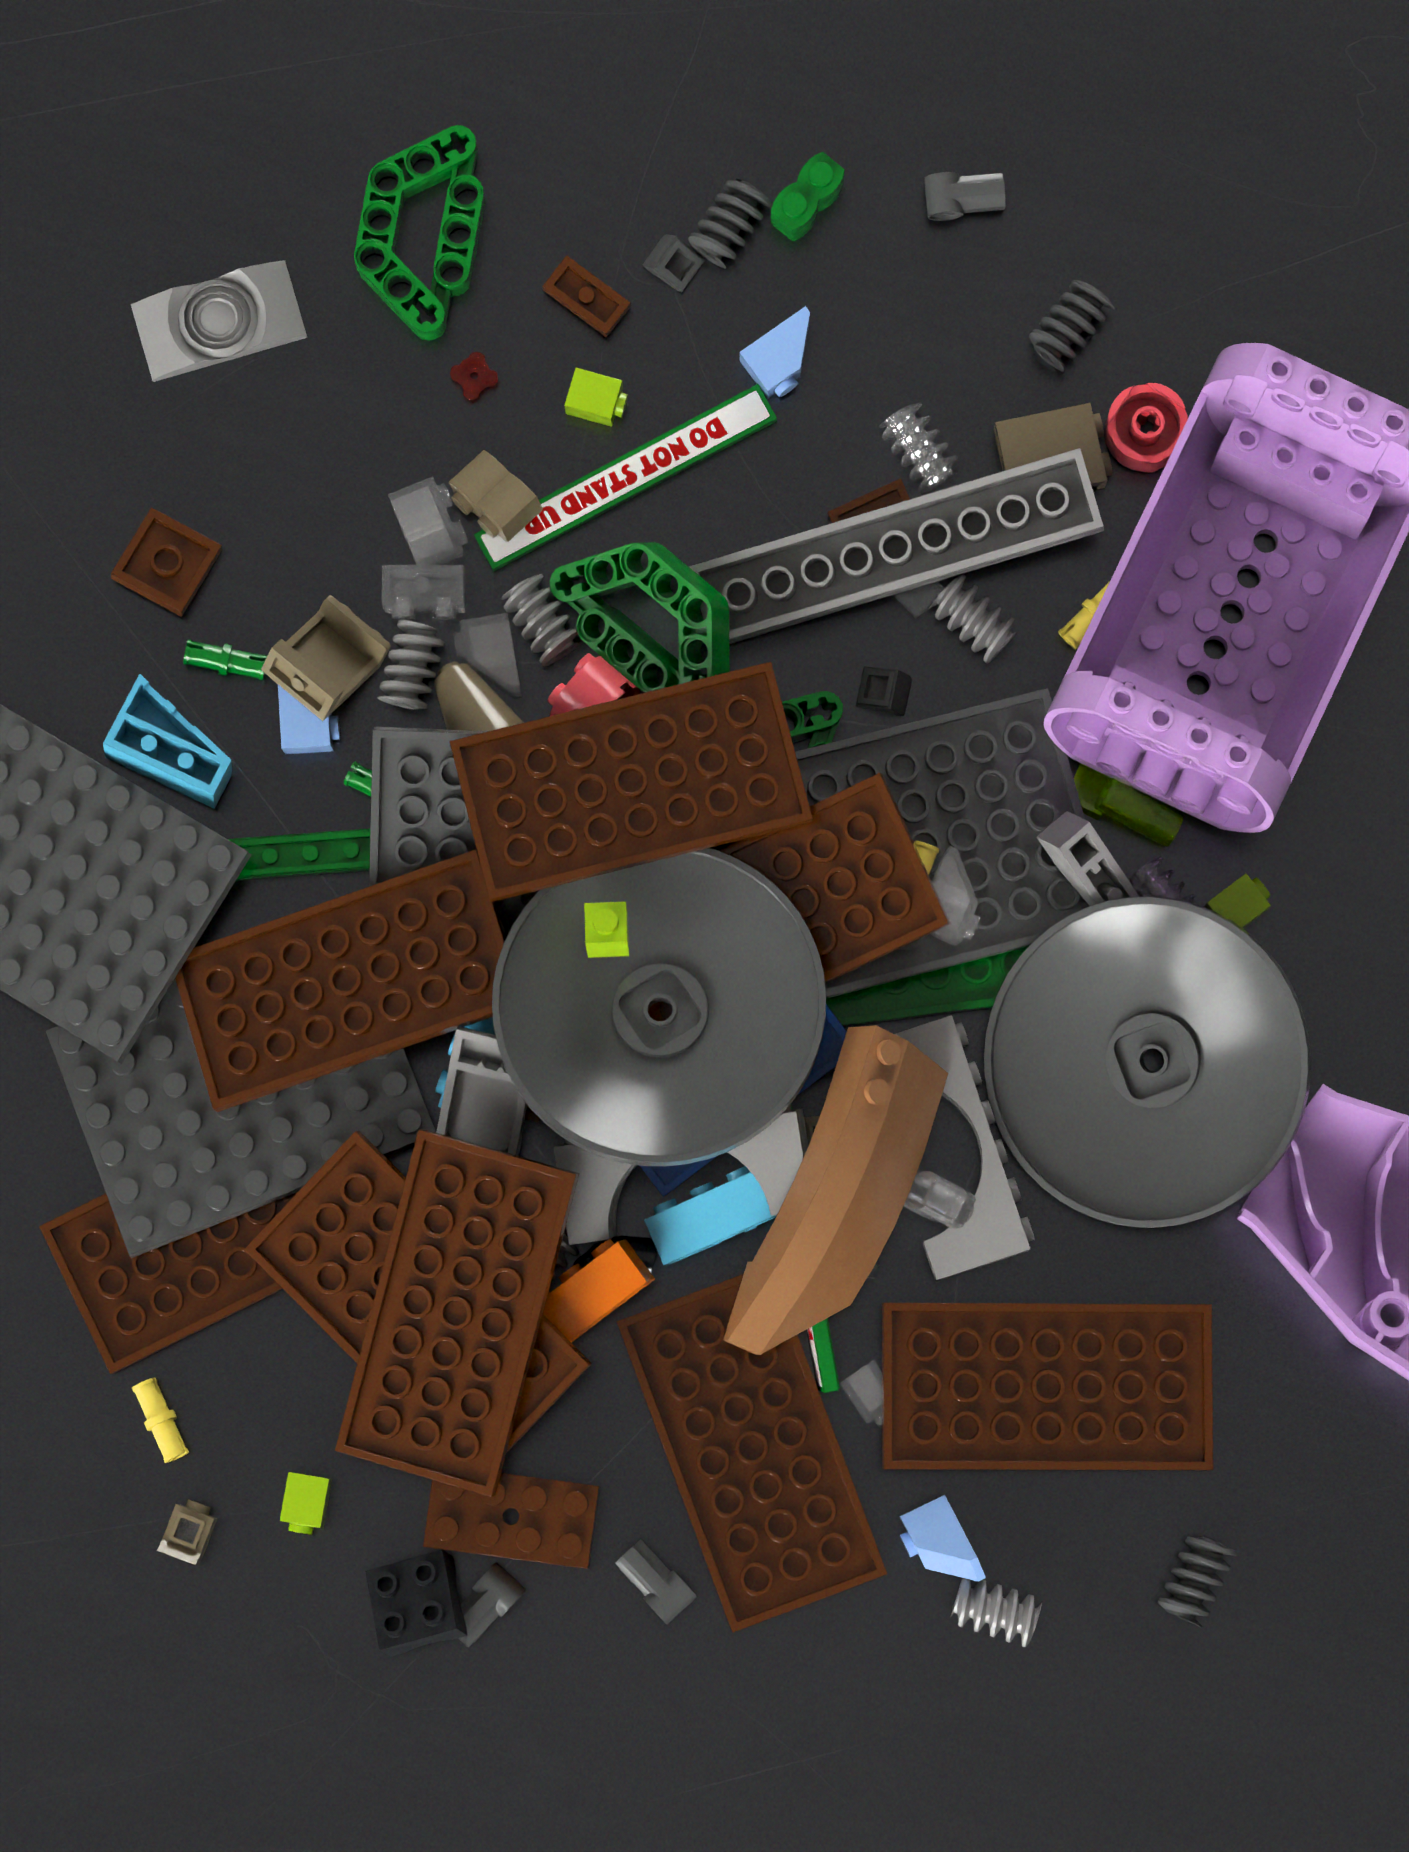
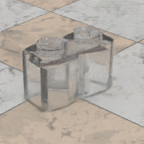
(427, 524)
(940, 1200)

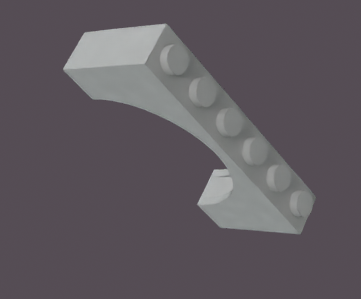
(769, 1156)
(995, 1225)

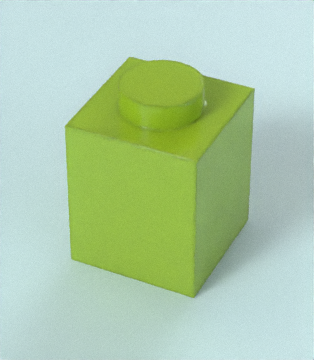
(595, 397)
(1241, 901)
(606, 929)
(305, 1502)

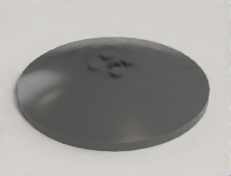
(740, 992)
(1074, 1078)

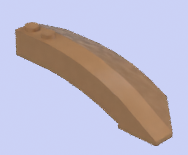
(843, 1191)

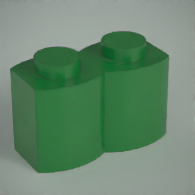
(815, 190)

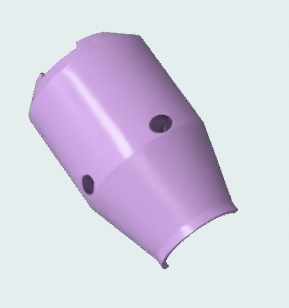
(1342, 1220)

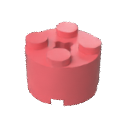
(1134, 408)
(591, 685)

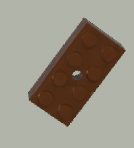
(552, 1525)

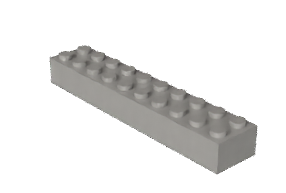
(905, 545)

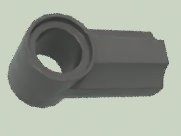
(953, 195)
(661, 1587)
(490, 1598)

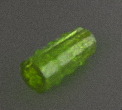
(1138, 812)

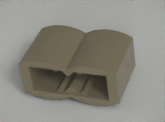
(494, 496)

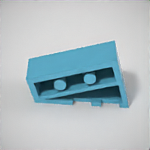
(165, 747)
(708, 1216)

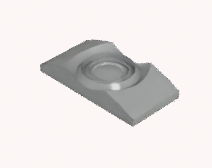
(218, 319)
(479, 1095)

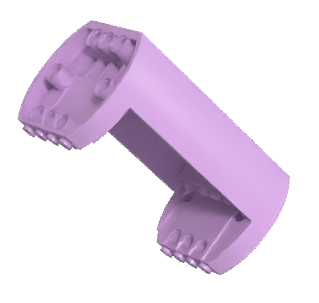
(1261, 454)

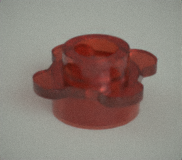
(477, 364)

